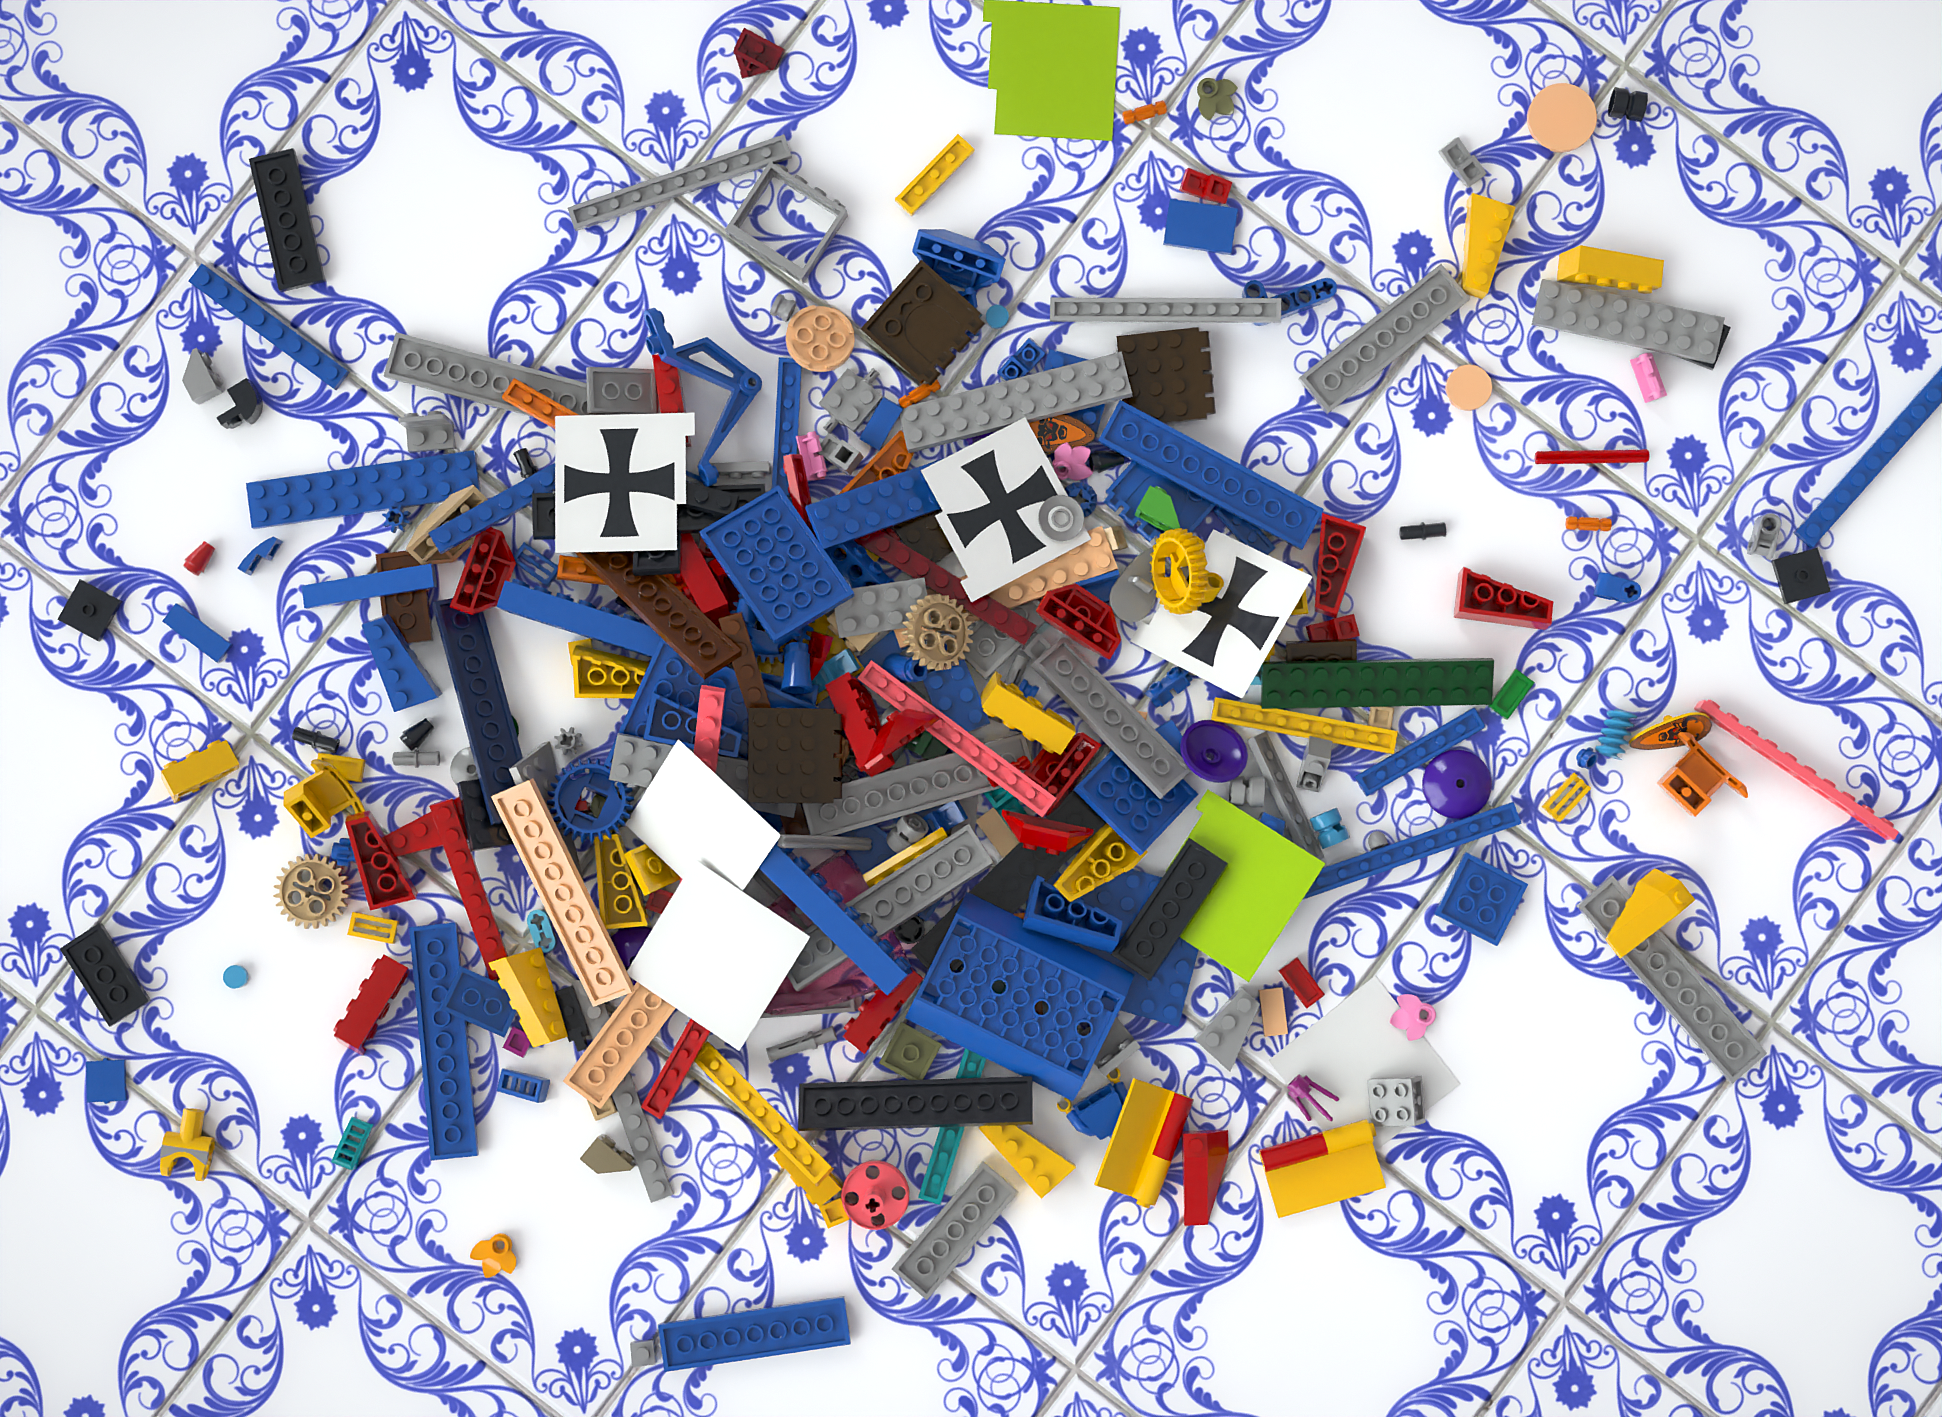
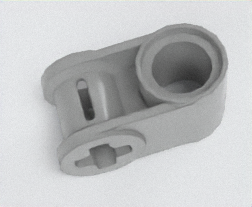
(1764, 541)

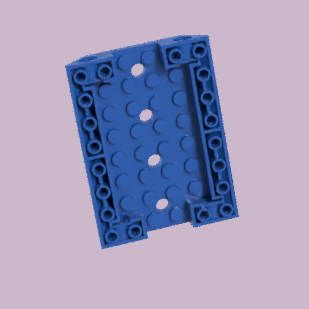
(1034, 969)

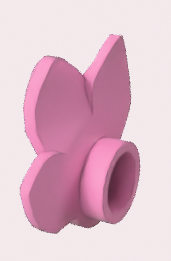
(1073, 460)
(1409, 1016)

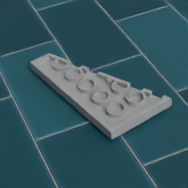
(542, 768)

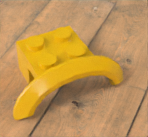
(320, 797)

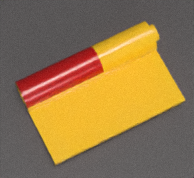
(1144, 1142)
(1322, 1168)

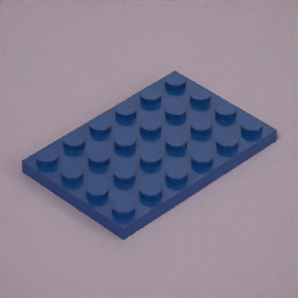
(776, 564)

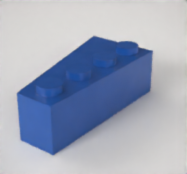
(398, 665)
(672, 721)
(1072, 921)

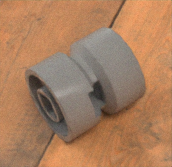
(1247, 791)
(907, 832)

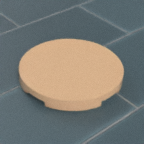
(1561, 117)
(820, 338)

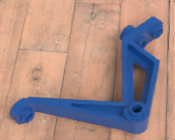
(743, 384)

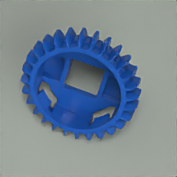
(761, 642)
(597, 781)

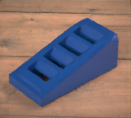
(541, 1091)

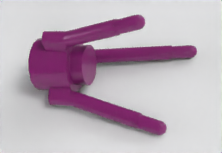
(1300, 1087)

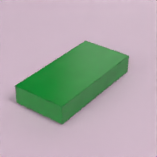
(1511, 694)

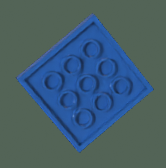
(1130, 804)

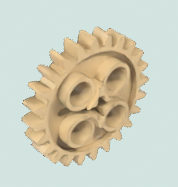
(941, 611)
(304, 910)

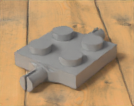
(851, 400)

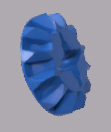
(1087, 493)

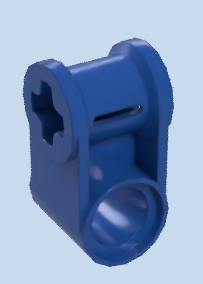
(1612, 588)

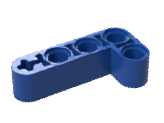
(1291, 297)

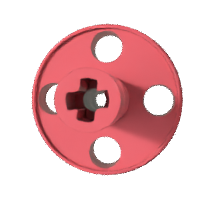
(878, 1188)

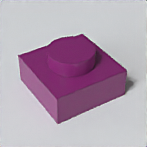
(517, 1042)

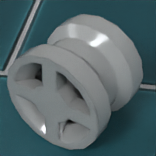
(783, 307)

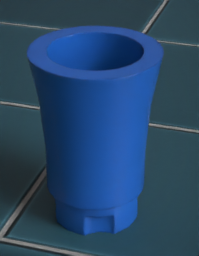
(904, 668)
(797, 669)

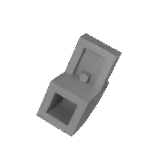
(840, 454)

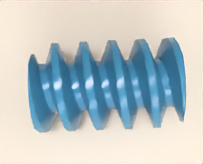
(1615, 733)

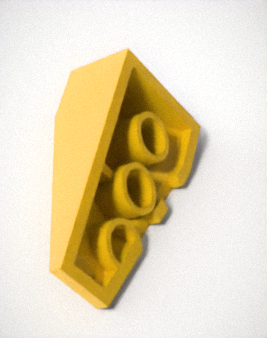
(1097, 862)
(1649, 908)

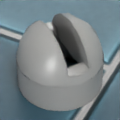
(1377, 840)

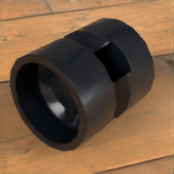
(1627, 104)
(911, 930)

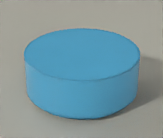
(997, 316)
(235, 976)

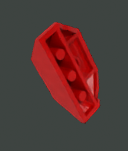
(484, 573)
(1081, 618)
(1062, 772)
(1045, 833)

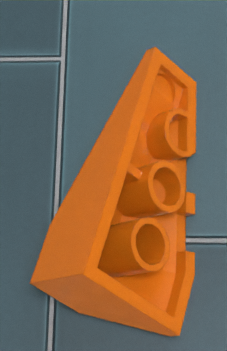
(887, 462)

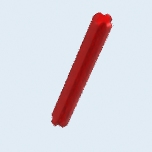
(1591, 456)

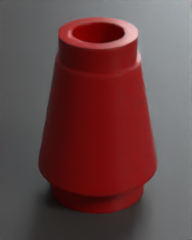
(199, 558)

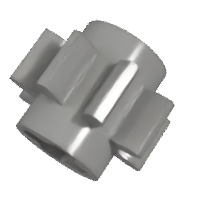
(561, 739)

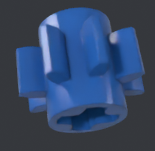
(390, 518)
(343, 852)

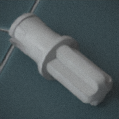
(416, 758)

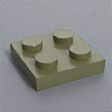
(910, 1053)

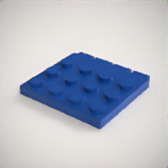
(1133, 484)

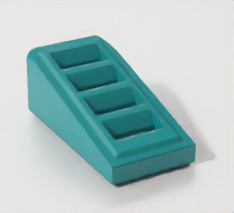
(352, 1165)

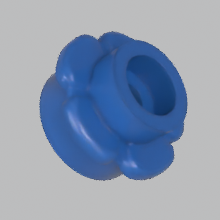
(1586, 758)

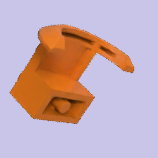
(1697, 778)

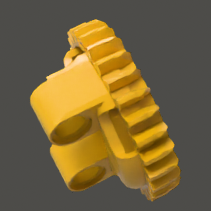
(1174, 590)

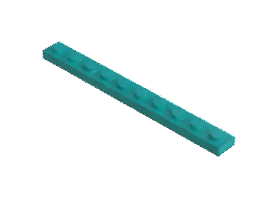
(950, 1137)

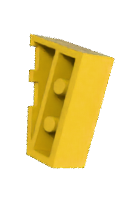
(199, 769)
(815, 1194)

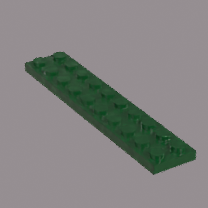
(1377, 683)

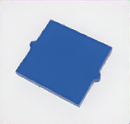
(106, 1080)

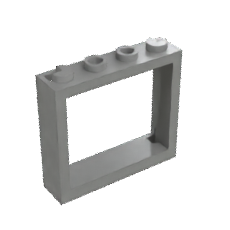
(800, 185)

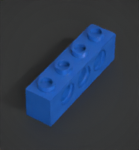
(858, 556)

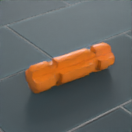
(1144, 112)
(918, 394)
(1588, 523)

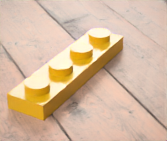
(934, 174)
(904, 857)

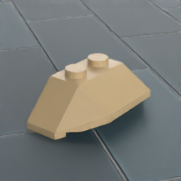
(421, 544)

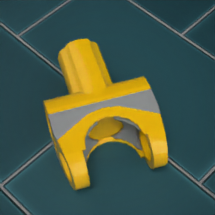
(189, 1145)

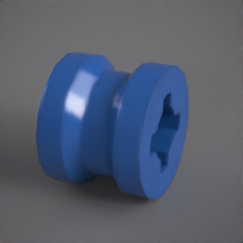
(1027, 689)

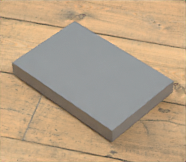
(621, 391)

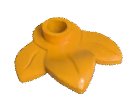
(493, 1257)

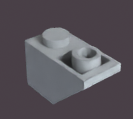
(200, 379)
(1314, 764)

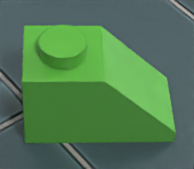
(1158, 509)

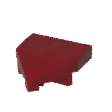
(756, 54)

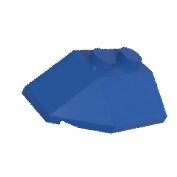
(959, 258)

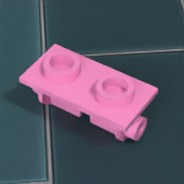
(1648, 377)
(814, 464)

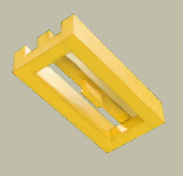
(1579, 783)
(393, 931)

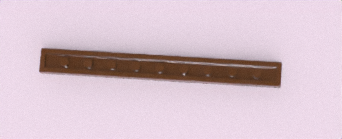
(755, 694)

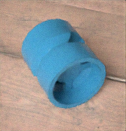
(1329, 828)

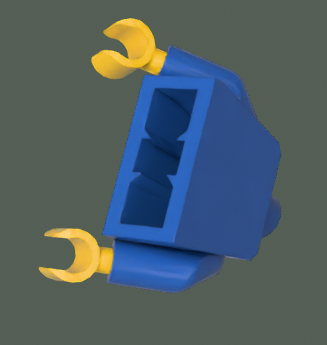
(1098, 1111)

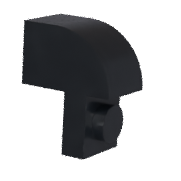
(247, 402)

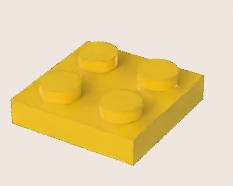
(650, 869)

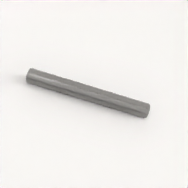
(824, 842)

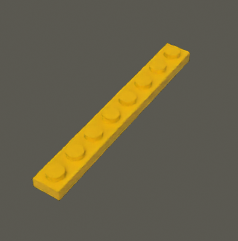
(1304, 725)
(763, 1114)

